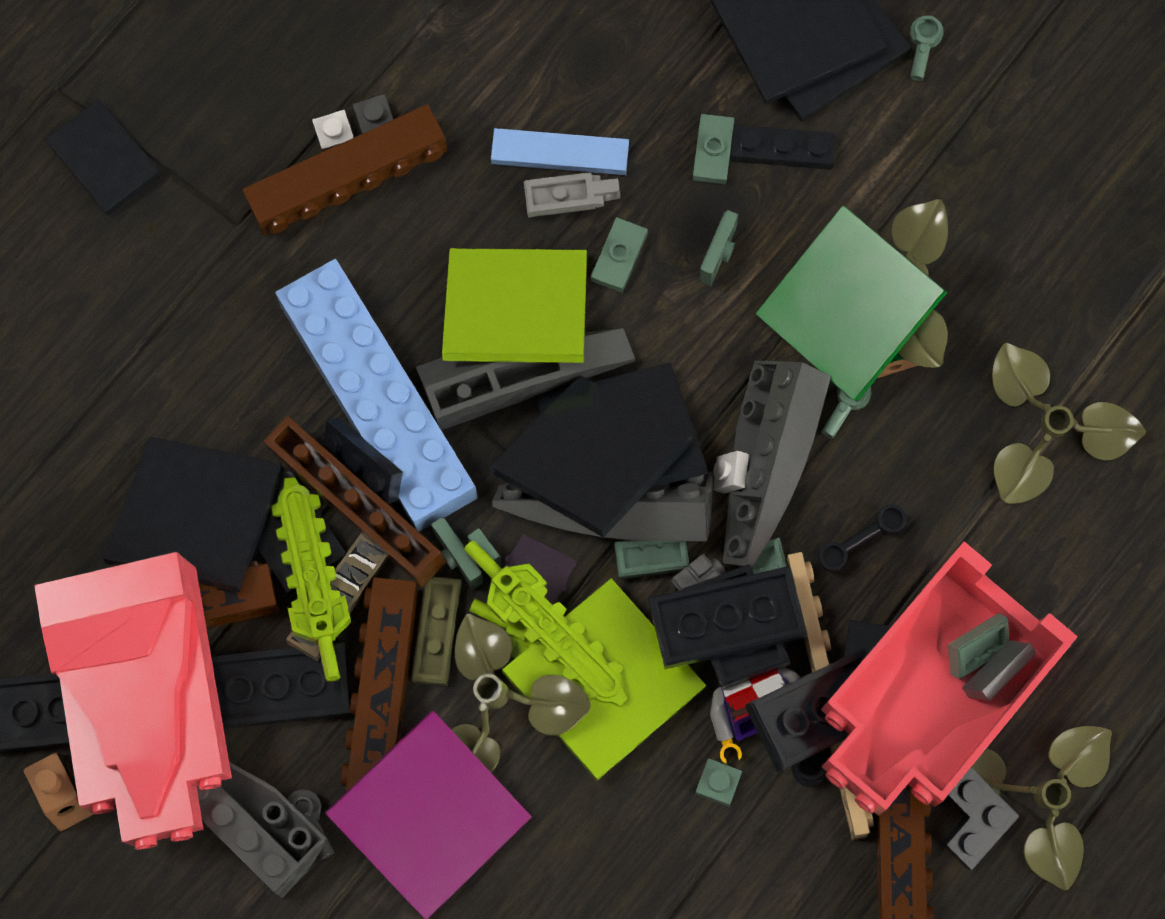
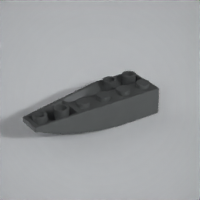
(476, 388)
(777, 433)
(662, 514)
(262, 829)

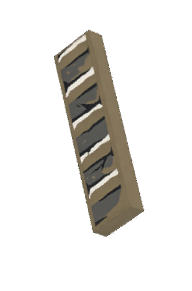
(353, 577)

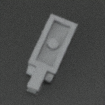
(568, 193)

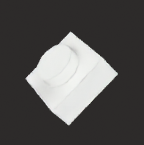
(332, 129)
(730, 472)

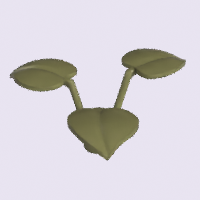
(924, 234)
(1023, 472)
(555, 699)
(1084, 760)

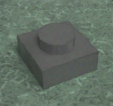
(372, 113)

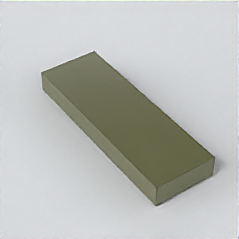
(436, 631)

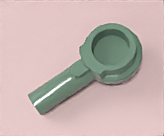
(926, 34)
(844, 407)

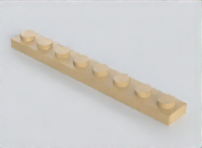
(817, 645)

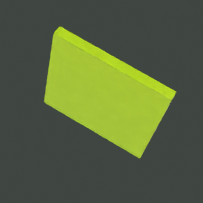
(515, 305)
(652, 692)

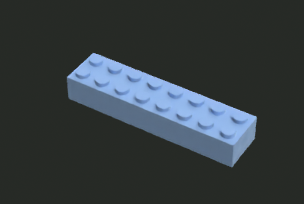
(376, 392)

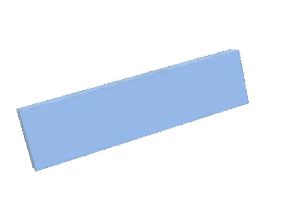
(560, 151)

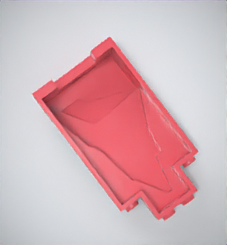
(137, 693)
(907, 709)

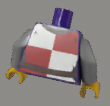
(729, 709)

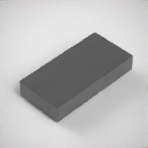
(999, 670)

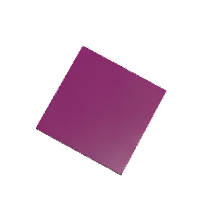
(428, 814)

